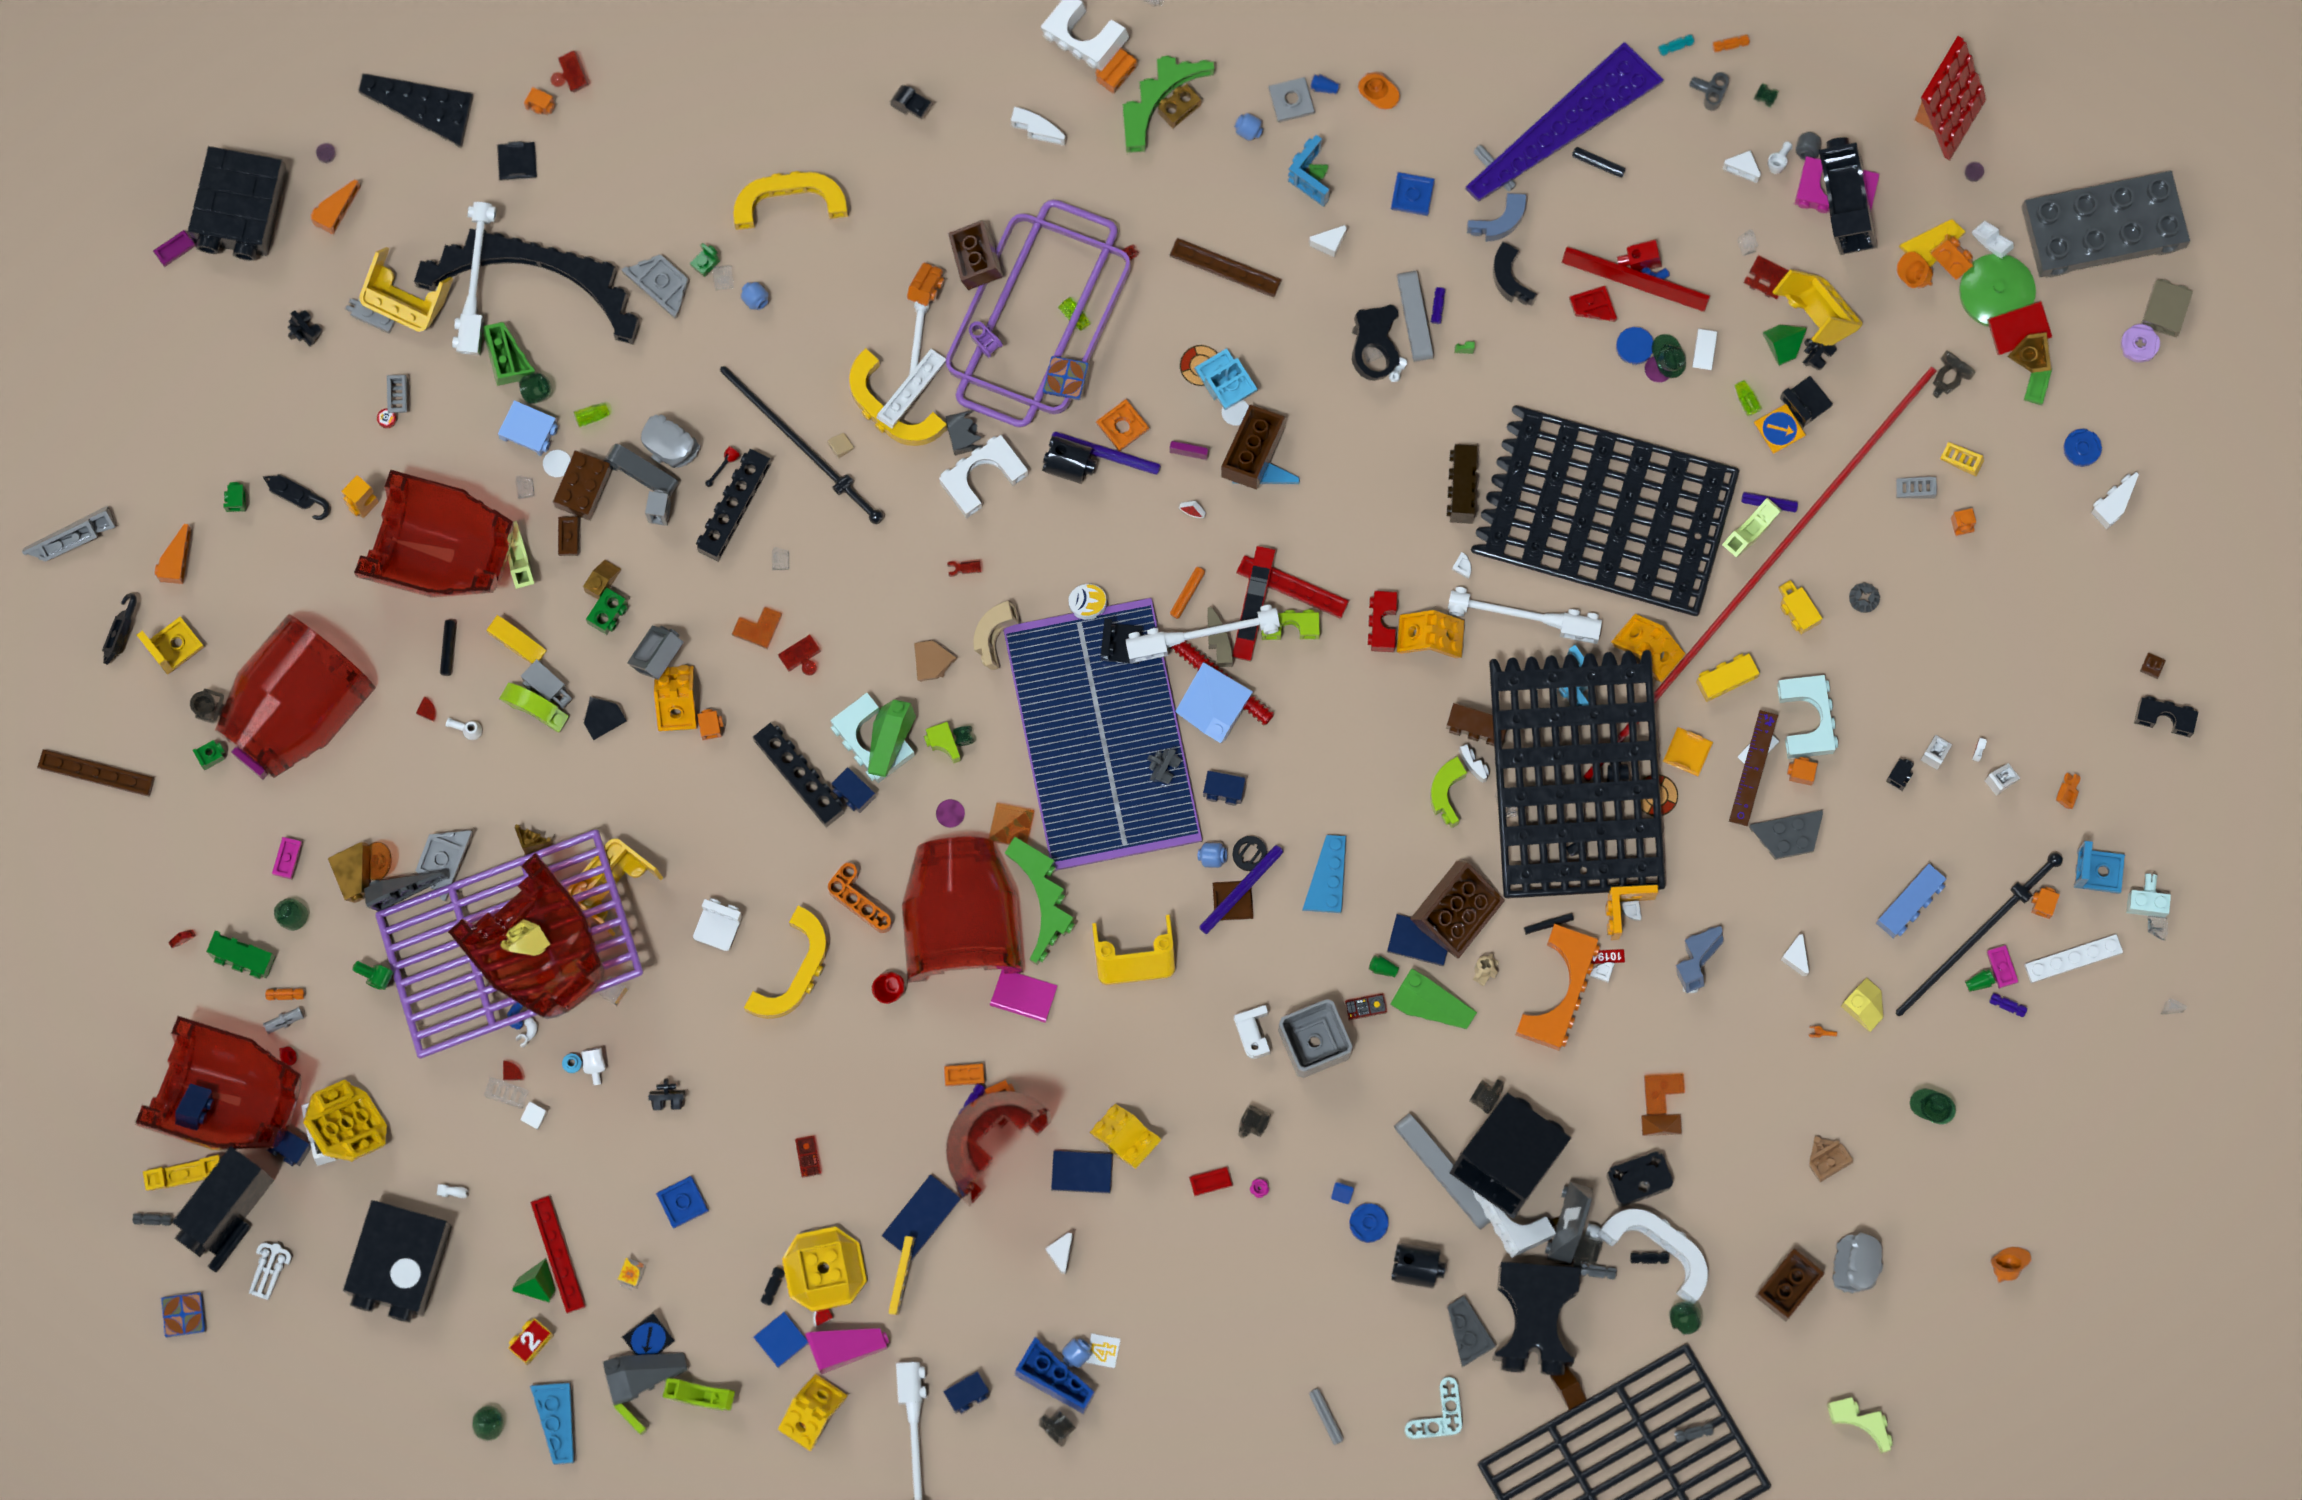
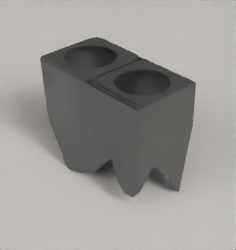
(962, 432)

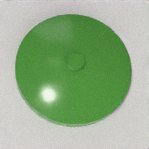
(1995, 287)

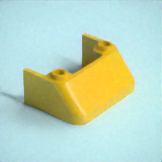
(1821, 303)
(397, 304)
(622, 861)
(1136, 966)

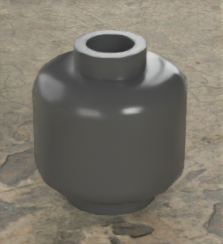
(1808, 145)

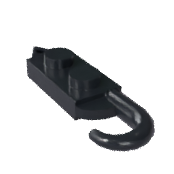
(296, 494)
(119, 629)

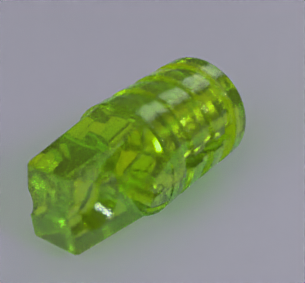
(1068, 307)
(1744, 393)
(591, 414)

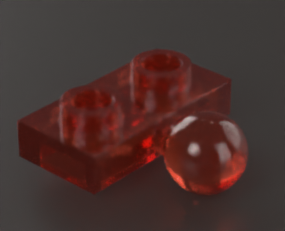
(572, 72)
(800, 654)

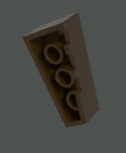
(1463, 484)

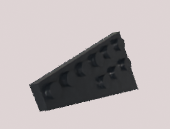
(428, 106)

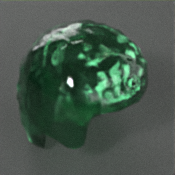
(535, 387)
(290, 914)
(1685, 1318)
(487, 1423)

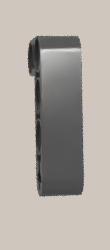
(640, 469)

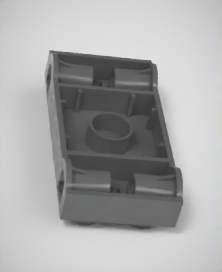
(2105, 224)

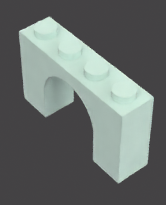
(1813, 691)
(847, 726)

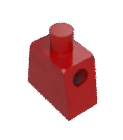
(1647, 253)

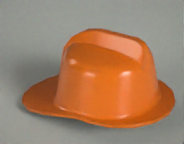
(1378, 90)
(1914, 270)
(2010, 1263)

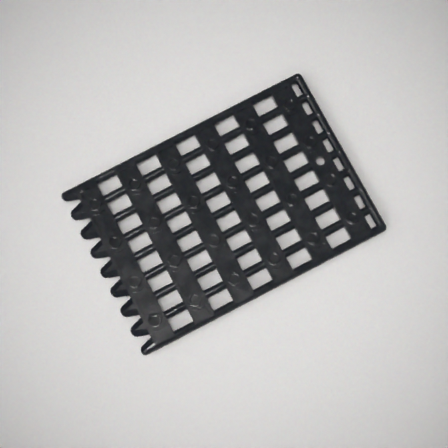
(1650, 561)
(1570, 677)

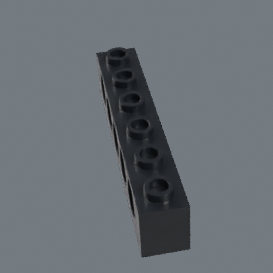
(716, 548)
(827, 814)

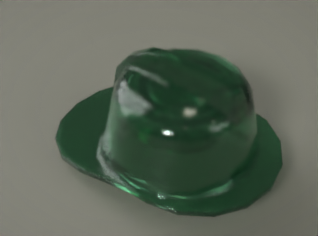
(1669, 356)
(1932, 1106)

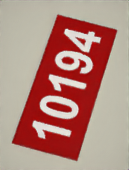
(1612, 956)

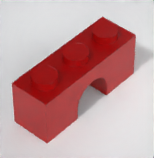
(1382, 638)

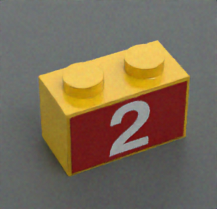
(530, 1341)

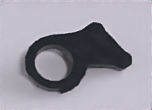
(1372, 331)

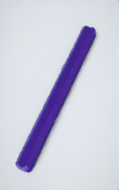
(1116, 456)
(1241, 889)

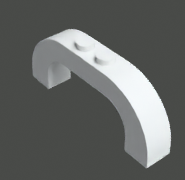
(1668, 1238)

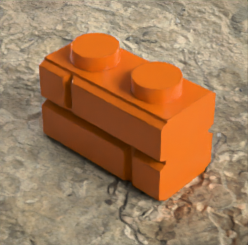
(1116, 71)
(925, 284)

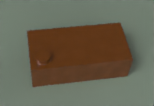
(1253, 447)

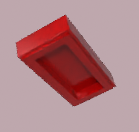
(1210, 1181)

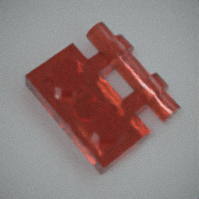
(1768, 272)

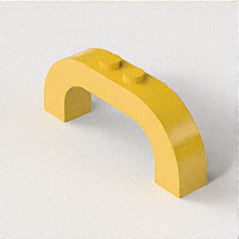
(787, 185)
(910, 435)
(802, 984)

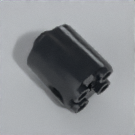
(1068, 460)
(1417, 1266)

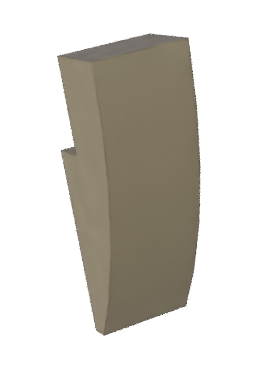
(1219, 641)

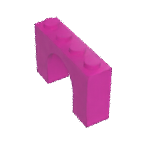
(1809, 190)

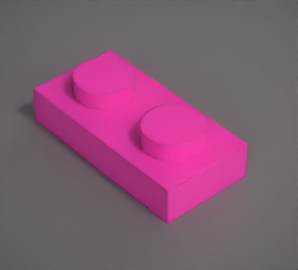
(287, 858)
(2002, 967)

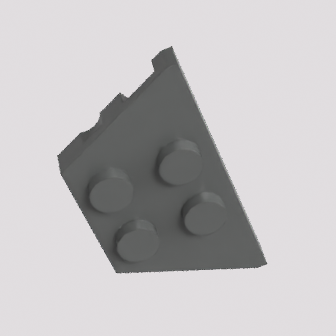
(1789, 835)

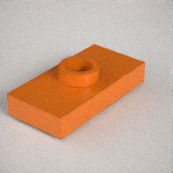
(964, 1075)

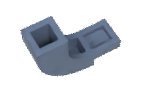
(1503, 225)

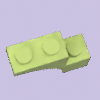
(1874, 1424)

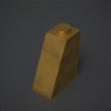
(352, 871)

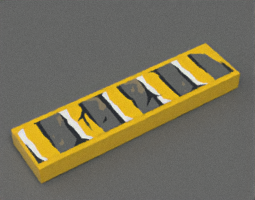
(901, 1275)

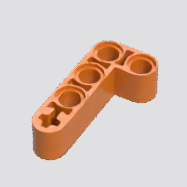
(862, 902)

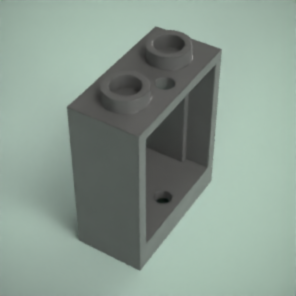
(655, 651)

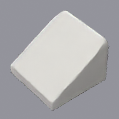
(533, 1115)

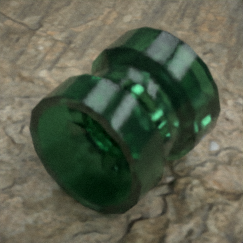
(1766, 95)

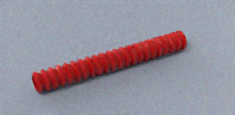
(1196, 659)

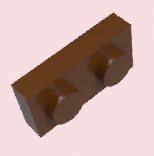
(568, 536)

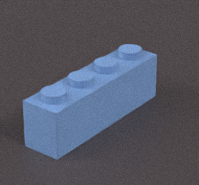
(1911, 901)

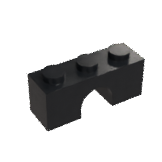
(2183, 717)

